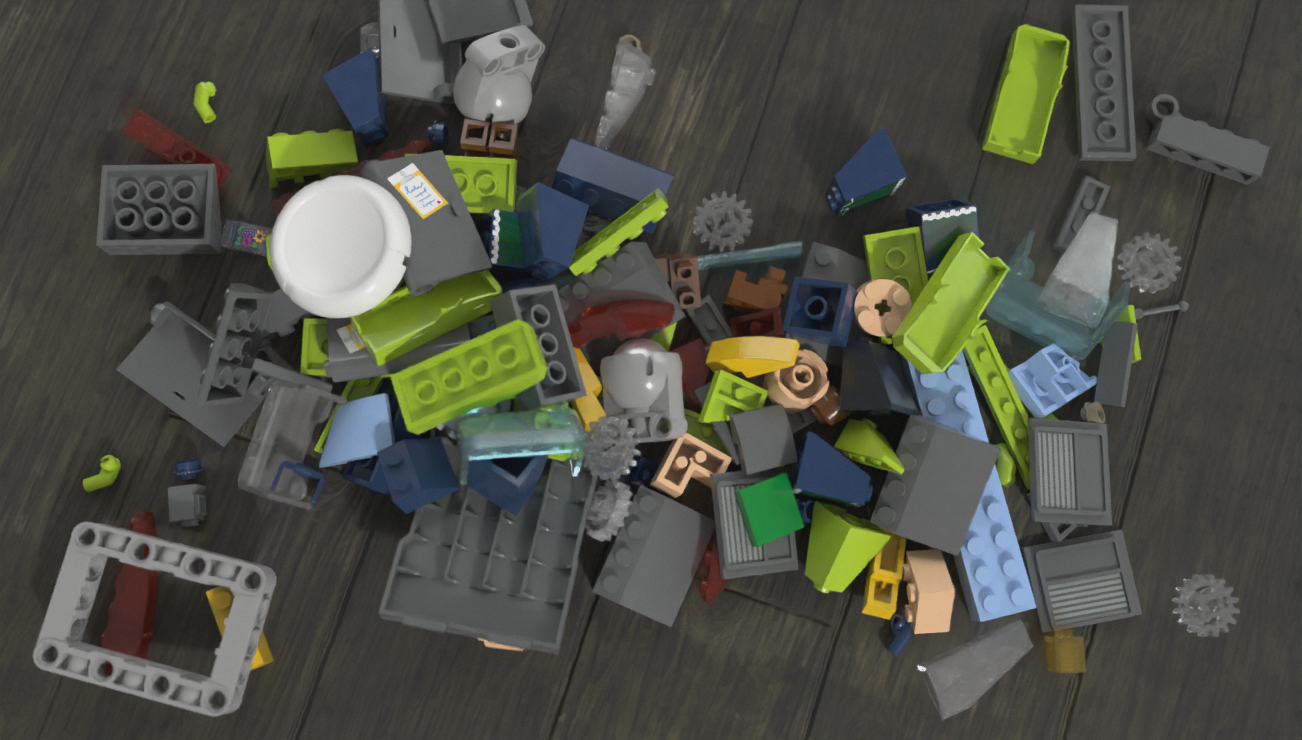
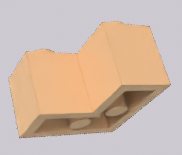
(687, 459)
(928, 591)

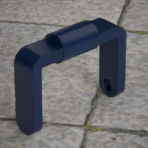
(303, 470)

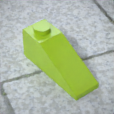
(868, 446)

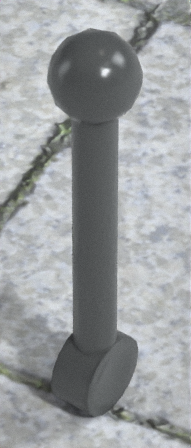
(1182, 306)

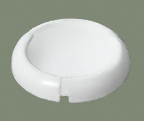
(340, 246)

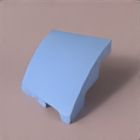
(1049, 381)
(359, 431)

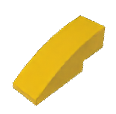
(752, 355)
(588, 407)
(884, 577)

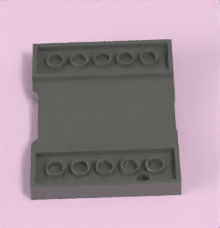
(489, 572)

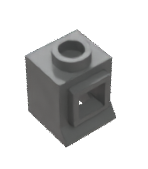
(187, 504)

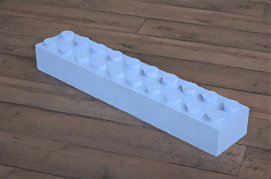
(990, 556)

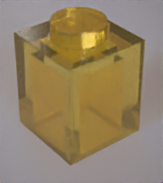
(1065, 652)

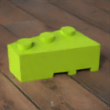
(309, 155)

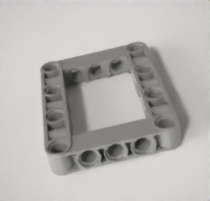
(74, 600)

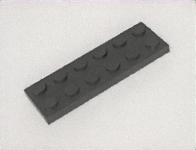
(1103, 83)

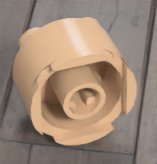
(894, 298)
(798, 385)

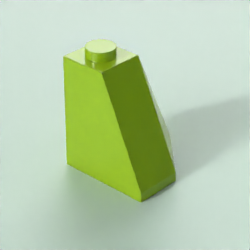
(840, 547)

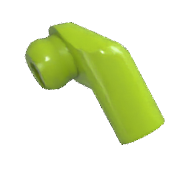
(201, 97)
(1005, 466)
(107, 475)

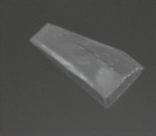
(630, 78)
(1083, 275)
(970, 670)

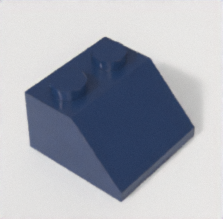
(820, 311)
(417, 472)

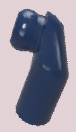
(901, 632)

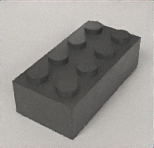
(544, 312)

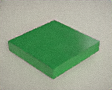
(769, 509)

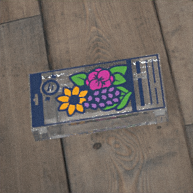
(245, 237)

